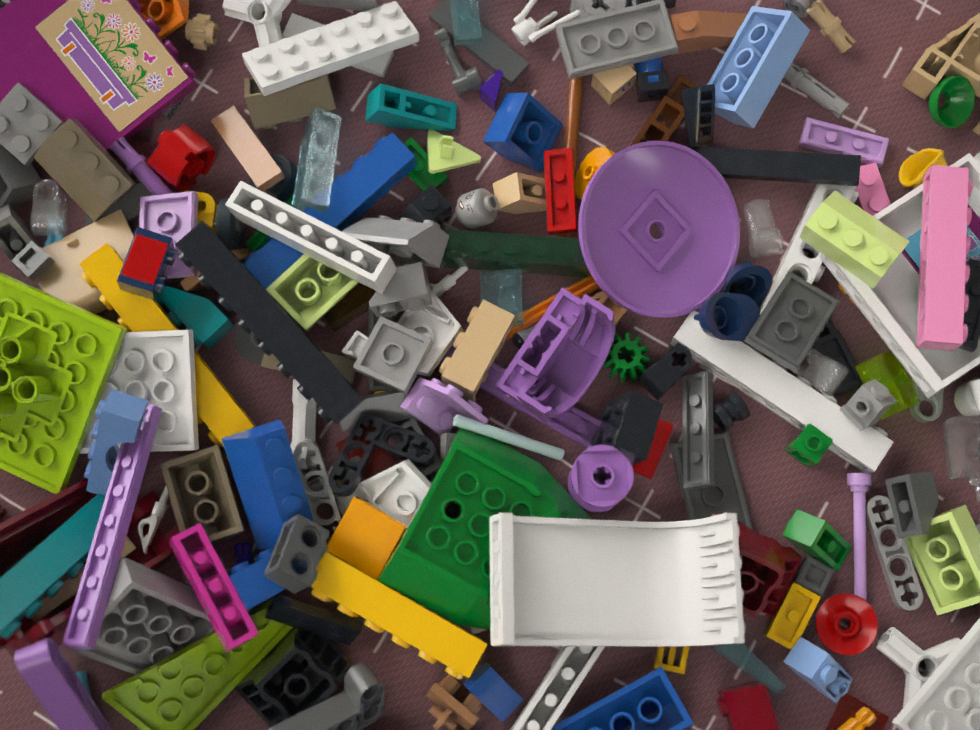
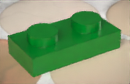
(420, 175)

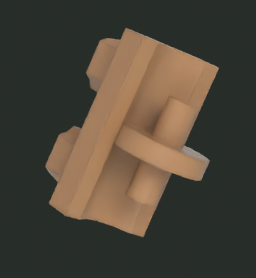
(442, 696)

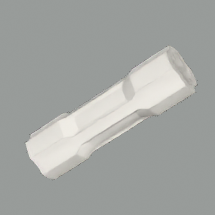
(303, 422)

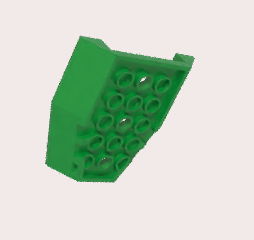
(447, 559)

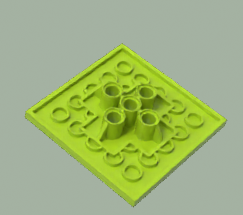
(68, 362)

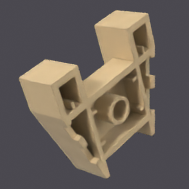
(952, 56)

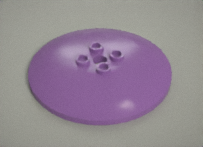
(695, 221)

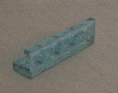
(317, 161)

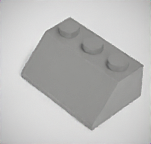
(402, 239)

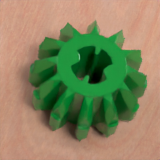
(628, 348)

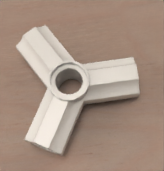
(266, 27)
(908, 655)

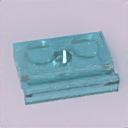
(504, 290)

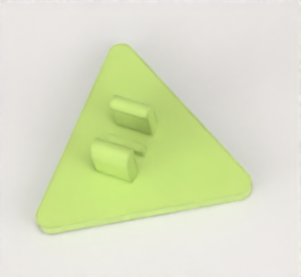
(447, 154)

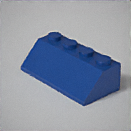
(266, 480)
(642, 705)

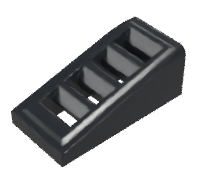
(699, 106)

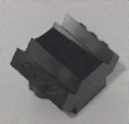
(294, 676)

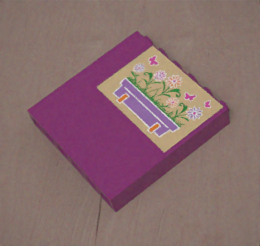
(92, 63)

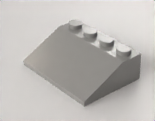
(146, 619)

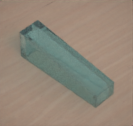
(751, 665)

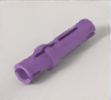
(137, 165)

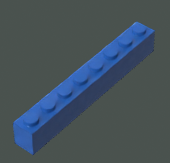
(350, 198)

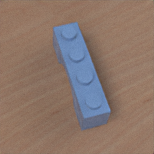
(119, 422)

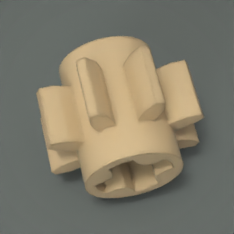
(202, 31)

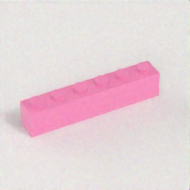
(943, 258)

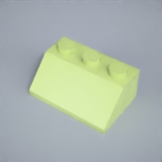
(853, 239)
(310, 290)
(949, 560)

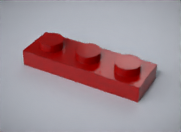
(560, 191)

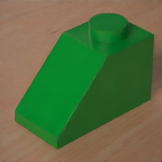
(817, 539)

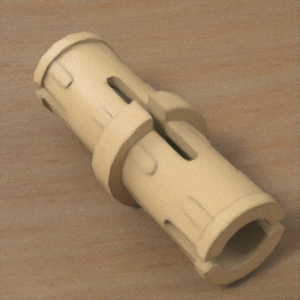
(830, 26)

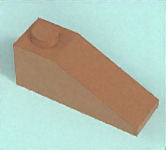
(705, 29)

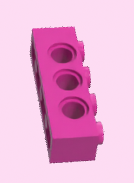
(213, 587)

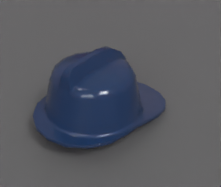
(749, 280)
(728, 316)

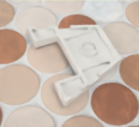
(432, 321)
(393, 491)

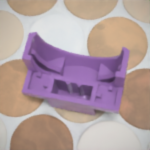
(560, 360)

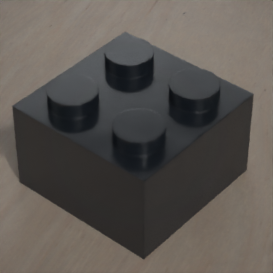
(629, 425)

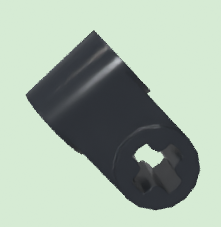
(663, 374)

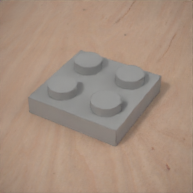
(25, 123)
(393, 354)

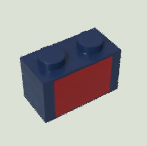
(147, 263)

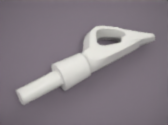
(447, 282)
(157, 513)

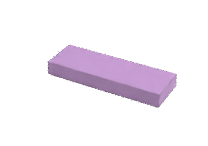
(842, 140)

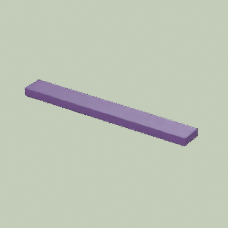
(572, 424)
(110, 537)

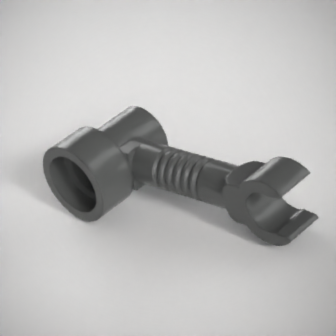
(465, 80)

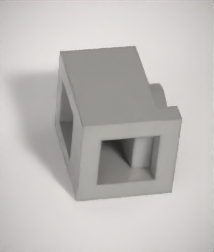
(868, 404)

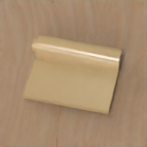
(64, 276)

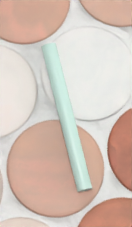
(508, 437)

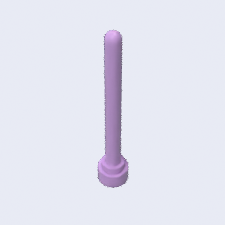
(859, 485)

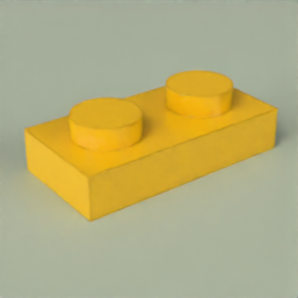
(792, 616)

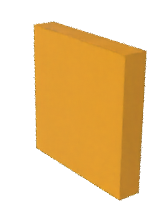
(366, 537)

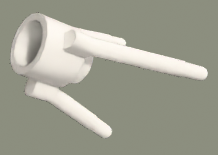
(529, 31)

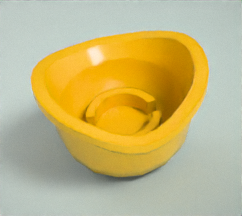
(916, 166)

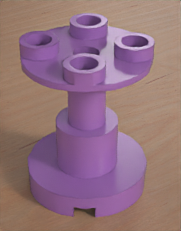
(600, 478)

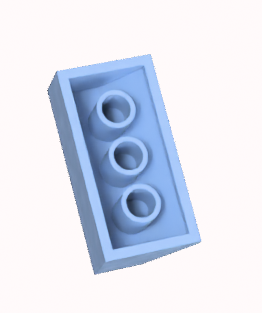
(756, 64)

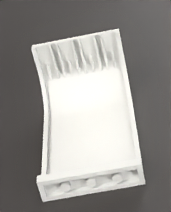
(615, 582)

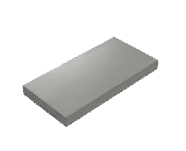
(616, 38)

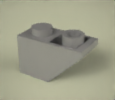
(405, 291)

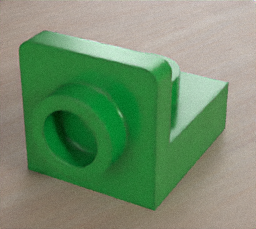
(809, 446)

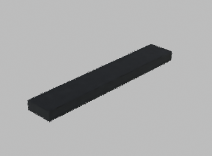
(784, 165)

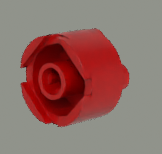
(182, 157)

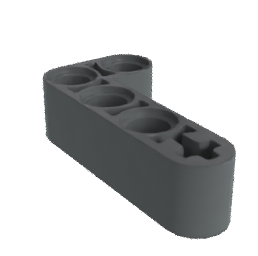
(350, 710)

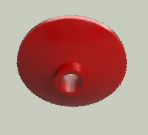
(861, 628)

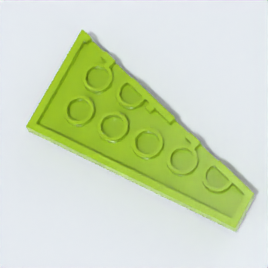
(193, 680)

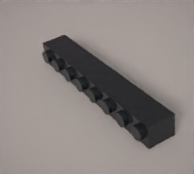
(269, 322)

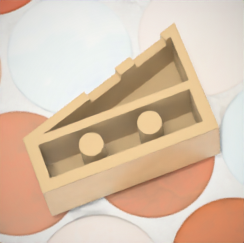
(477, 349)

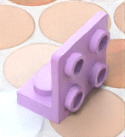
(438, 404)

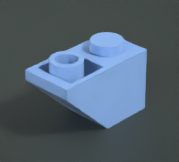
(818, 669)

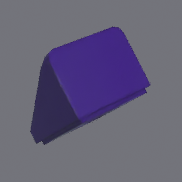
(491, 89)

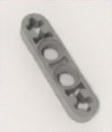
(320, 496)
(888, 554)

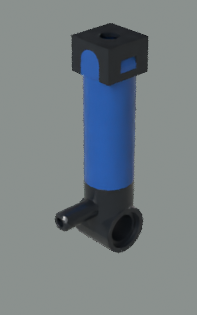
(651, 78)

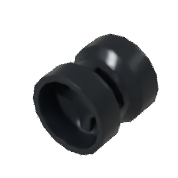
(731, 410)

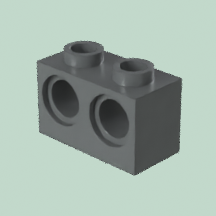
(292, 551)

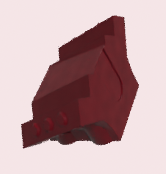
(764, 571)

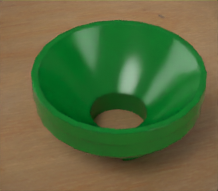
(958, 101)

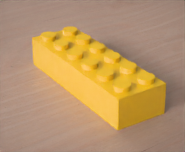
(397, 614)

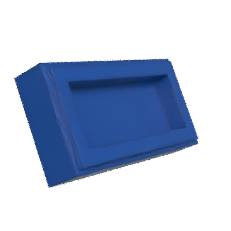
(493, 691)

